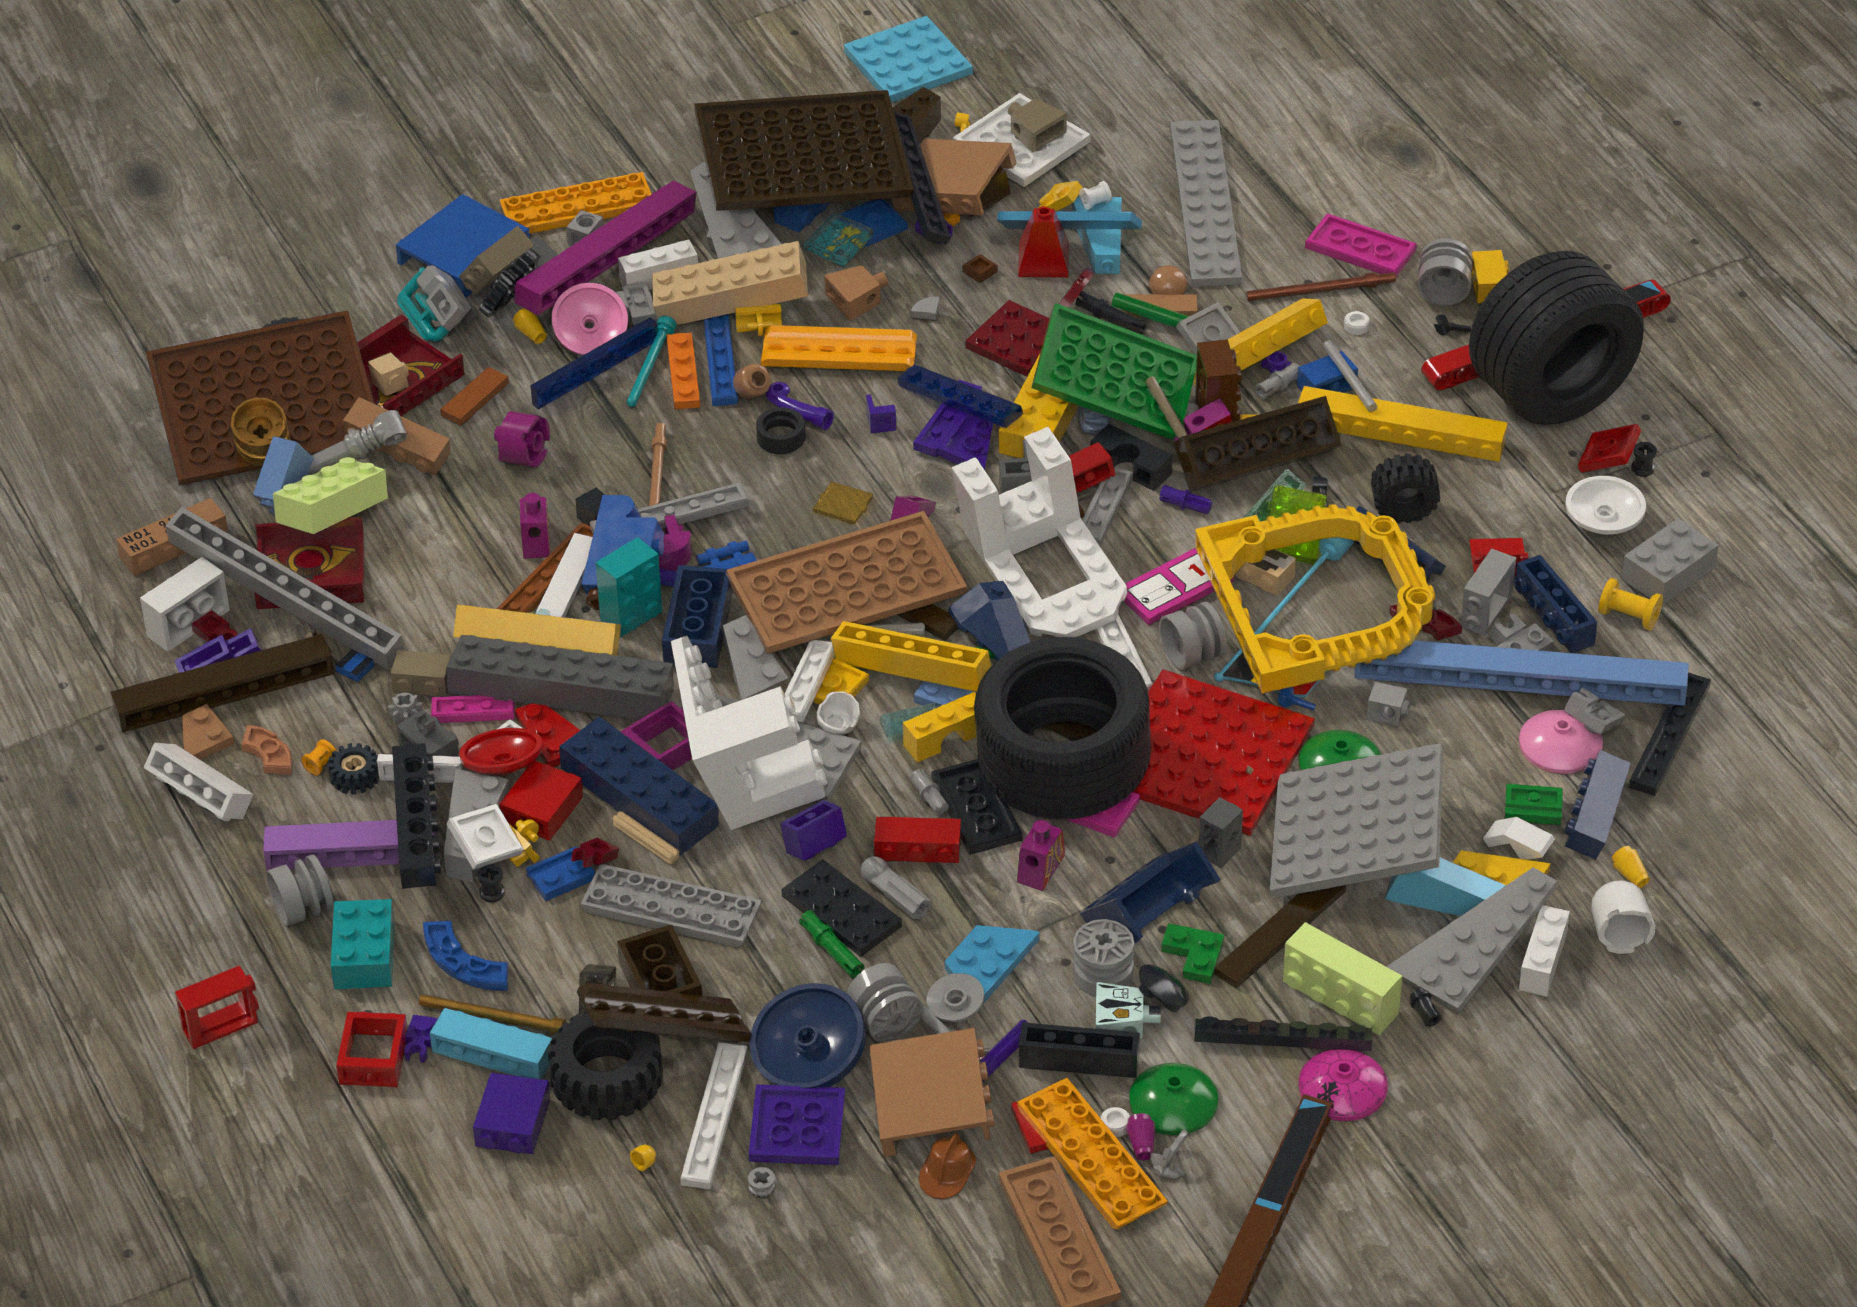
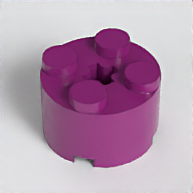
(522, 439)

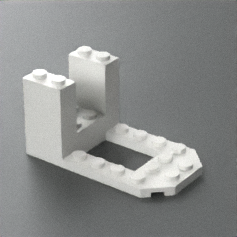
(1031, 515)
(747, 747)

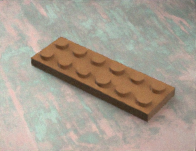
(1059, 1235)

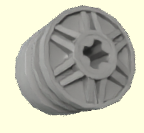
(1445, 272)
(1193, 635)
(305, 888)
(1102, 954)
(886, 1002)

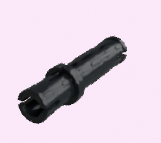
(1102, 309)

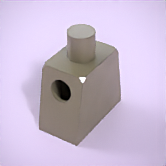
(1037, 123)

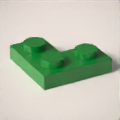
(1199, 947)

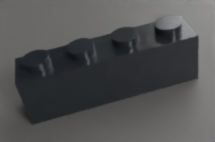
(1079, 1050)

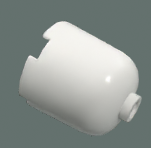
(1622, 917)

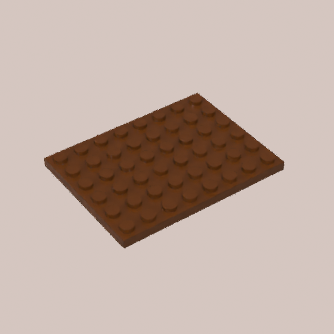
(302, 365)

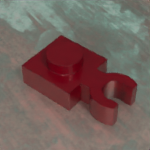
(212, 626)
(596, 852)

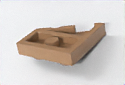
(204, 733)

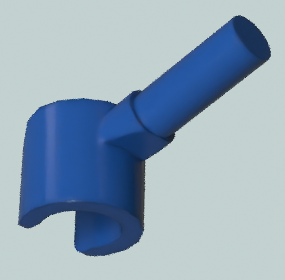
(1287, 698)

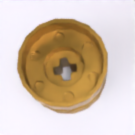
(254, 420)

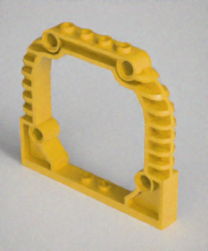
(1293, 662)

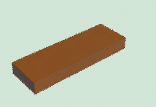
(474, 396)

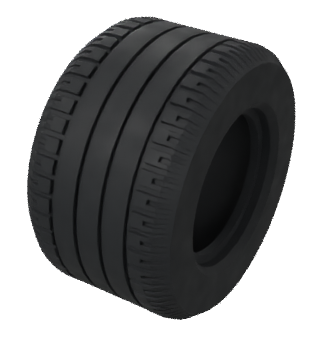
(1556, 337)
(1056, 683)

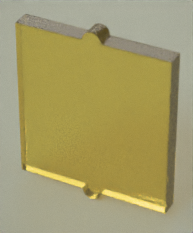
(843, 503)

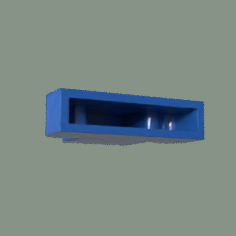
(616, 526)

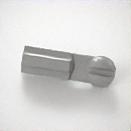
(895, 888)

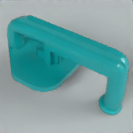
(420, 319)

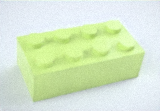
(330, 495)
(1342, 978)

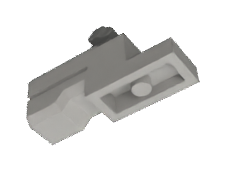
(445, 298)

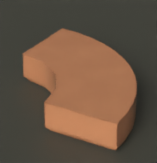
(269, 748)

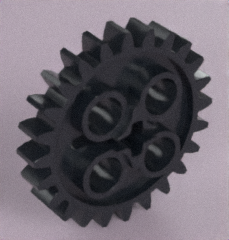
(504, 286)

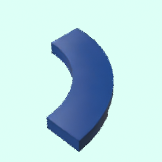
(458, 964)

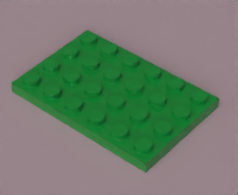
(1108, 368)

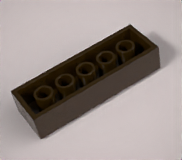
(1257, 443)

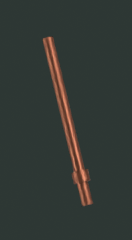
(1369, 280)

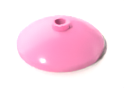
(583, 305)
(1558, 742)

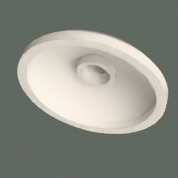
(1605, 505)

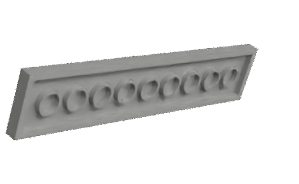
(1205, 203)

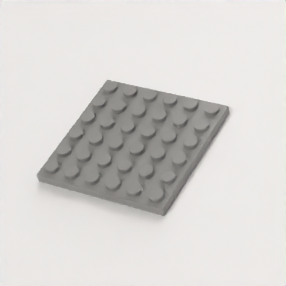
(1357, 821)

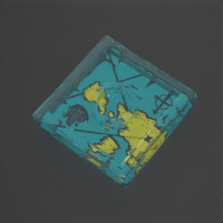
(838, 239)

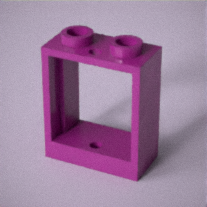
(654, 724)

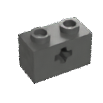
(1221, 831)

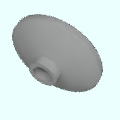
(955, 989)

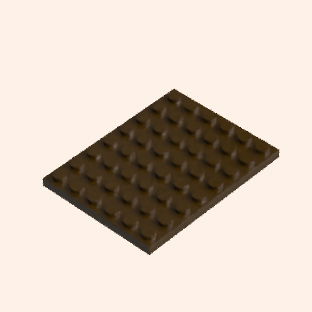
(802, 150)

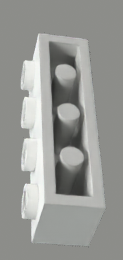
(198, 781)

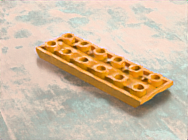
(561, 205)
(838, 348)
(1091, 1154)

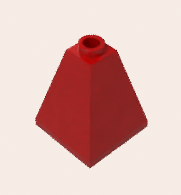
(1043, 246)

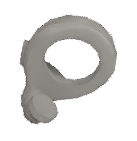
(1161, 1162)

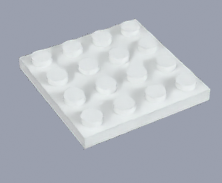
(1030, 165)

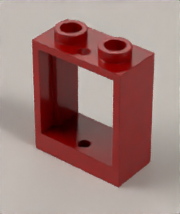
(223, 1021)
(383, 1071)

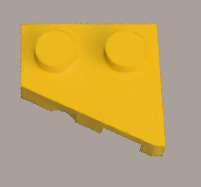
(1061, 195)

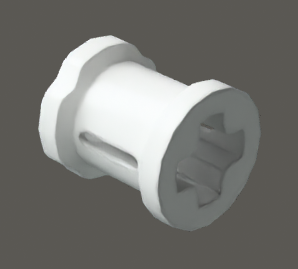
(1095, 195)

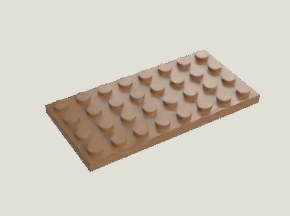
(846, 579)

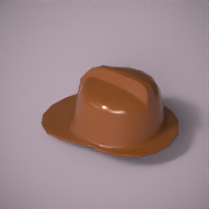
(946, 1167)

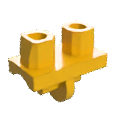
(757, 318)
(525, 832)

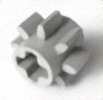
(403, 707)

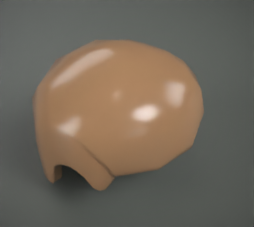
(1168, 281)

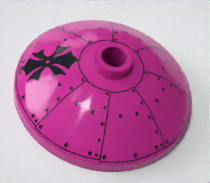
(1348, 1080)

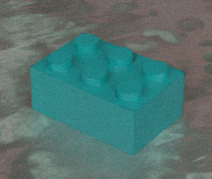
(629, 586)
(362, 944)

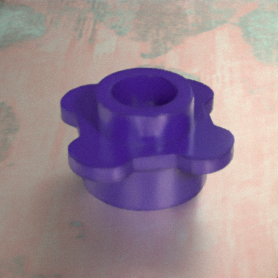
(1276, 362)

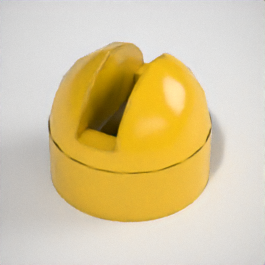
(642, 1157)

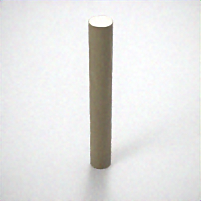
(1166, 407)

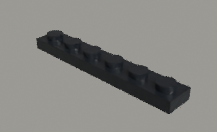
(1668, 738)
(1283, 1034)

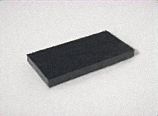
(983, 815)

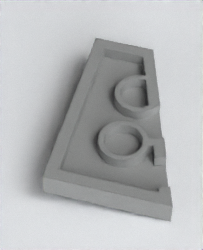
(752, 666)

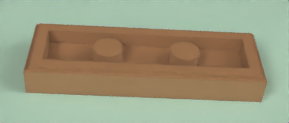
(1176, 302)

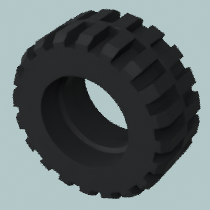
(603, 1092)

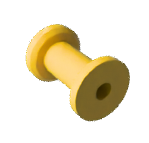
(1630, 604)

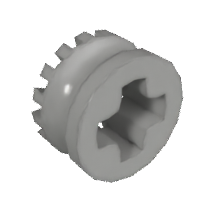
(761, 1189)

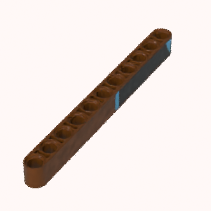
(1271, 1204)

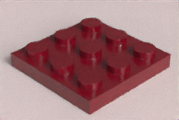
(1011, 337)

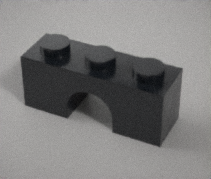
(1150, 463)

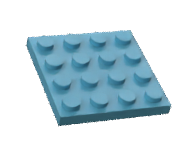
(908, 58)

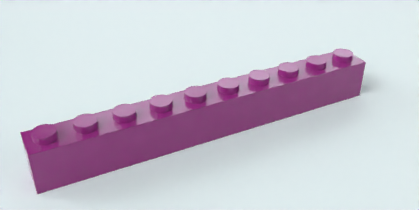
(604, 246)

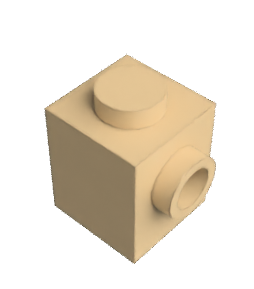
(388, 374)

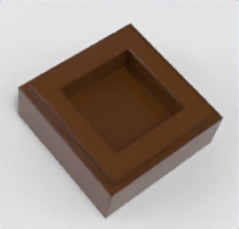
(979, 268)

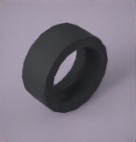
(780, 443)

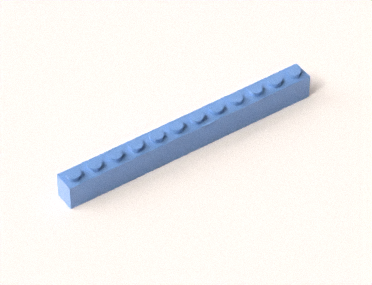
(1532, 672)

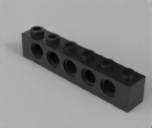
(415, 817)

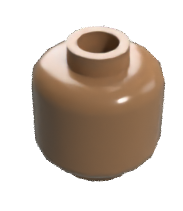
(751, 381)

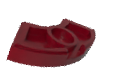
(1077, 287)
(1441, 625)

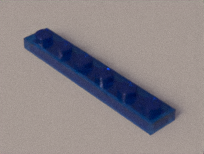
(593, 363)
(960, 396)

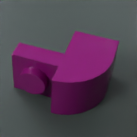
(676, 545)

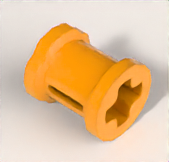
(318, 757)

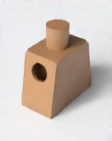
(854, 290)

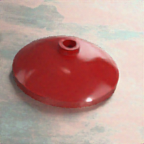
(501, 751)

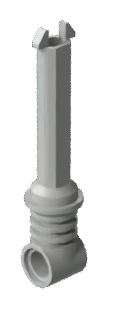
(387, 430)

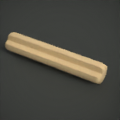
(646, 837)

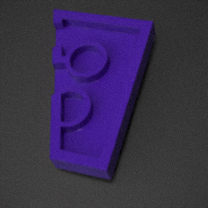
(967, 440)

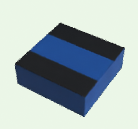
(354, 665)

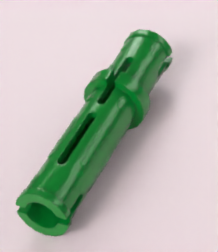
(825, 936)

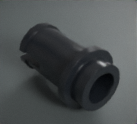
(1422, 1003)

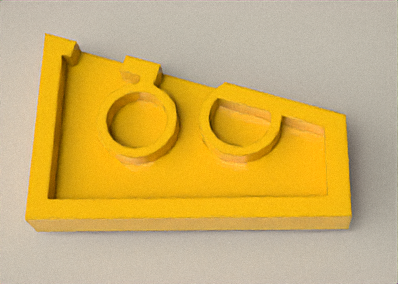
(1498, 867)

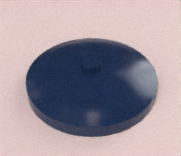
(808, 1037)

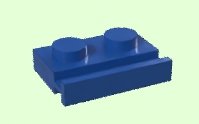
(559, 875)

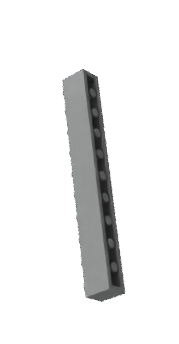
(285, 588)

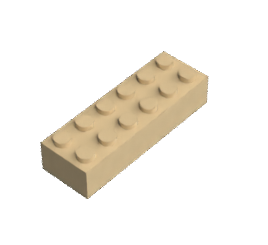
(731, 282)

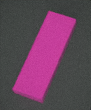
(471, 709)

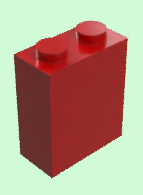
(542, 796)

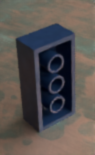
(698, 611)

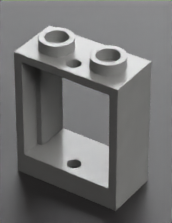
(1488, 592)

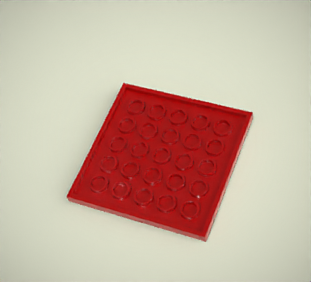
(1208, 740)

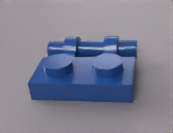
(733, 550)

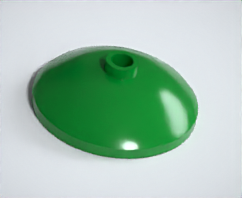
(1335, 747)
(1174, 1097)

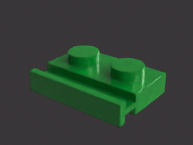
(1534, 803)

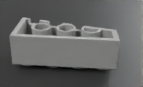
(469, 793)

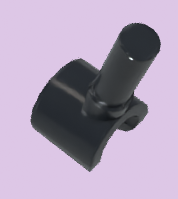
(1444, 326)
(1320, 486)

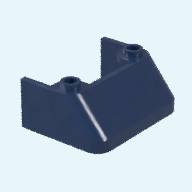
(1154, 889)

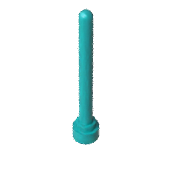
(665, 326)

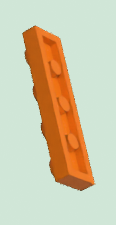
(683, 371)

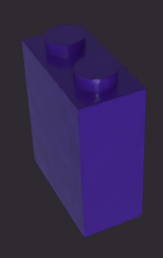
(511, 1113)

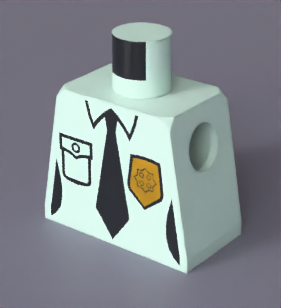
(1123, 1009)

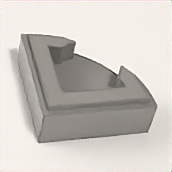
(926, 308)

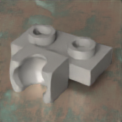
(637, 302)
(1517, 637)
(1596, 716)

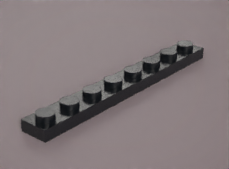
(924, 194)

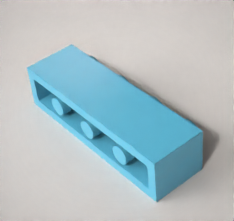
(490, 1044)

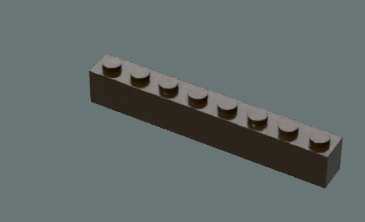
(222, 682)

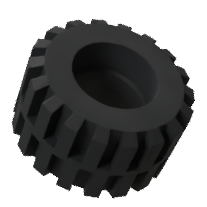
(1405, 488)

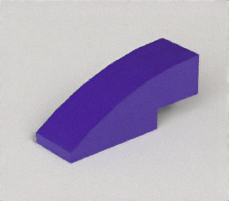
(219, 650)

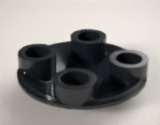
(1163, 986)

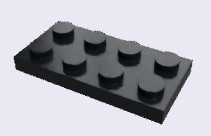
(838, 902)

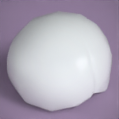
(838, 713)

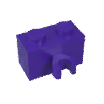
(813, 830)

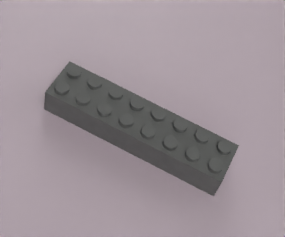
(559, 677)

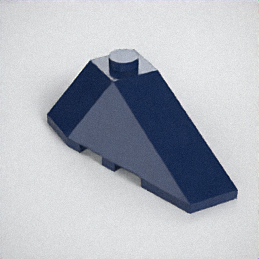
(991, 617)

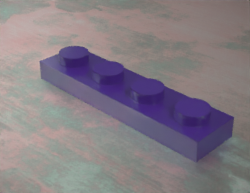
(938, 427)

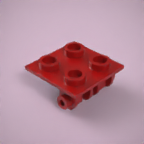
(1510, 546)

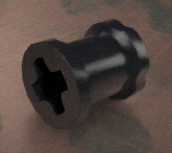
(1647, 460)
(485, 890)

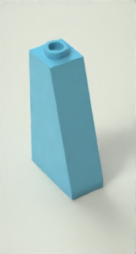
(1101, 245)
(1442, 889)

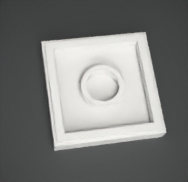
(484, 836)

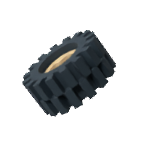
(364, 774)

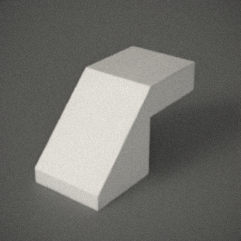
(1525, 838)

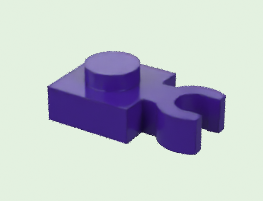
(419, 1036)

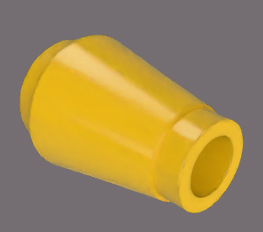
(529, 325)
(1630, 866)

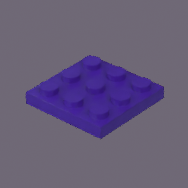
(797, 1125)

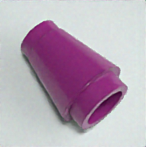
(1141, 1135)

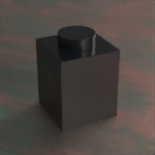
(588, 505)

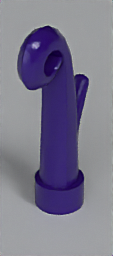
(819, 416)

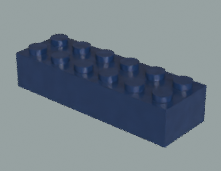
(639, 785)

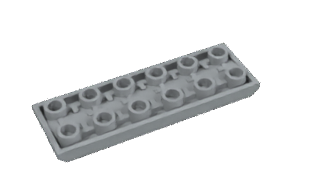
(663, 902)

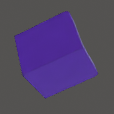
(880, 417)

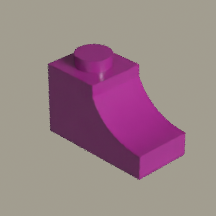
(910, 505)

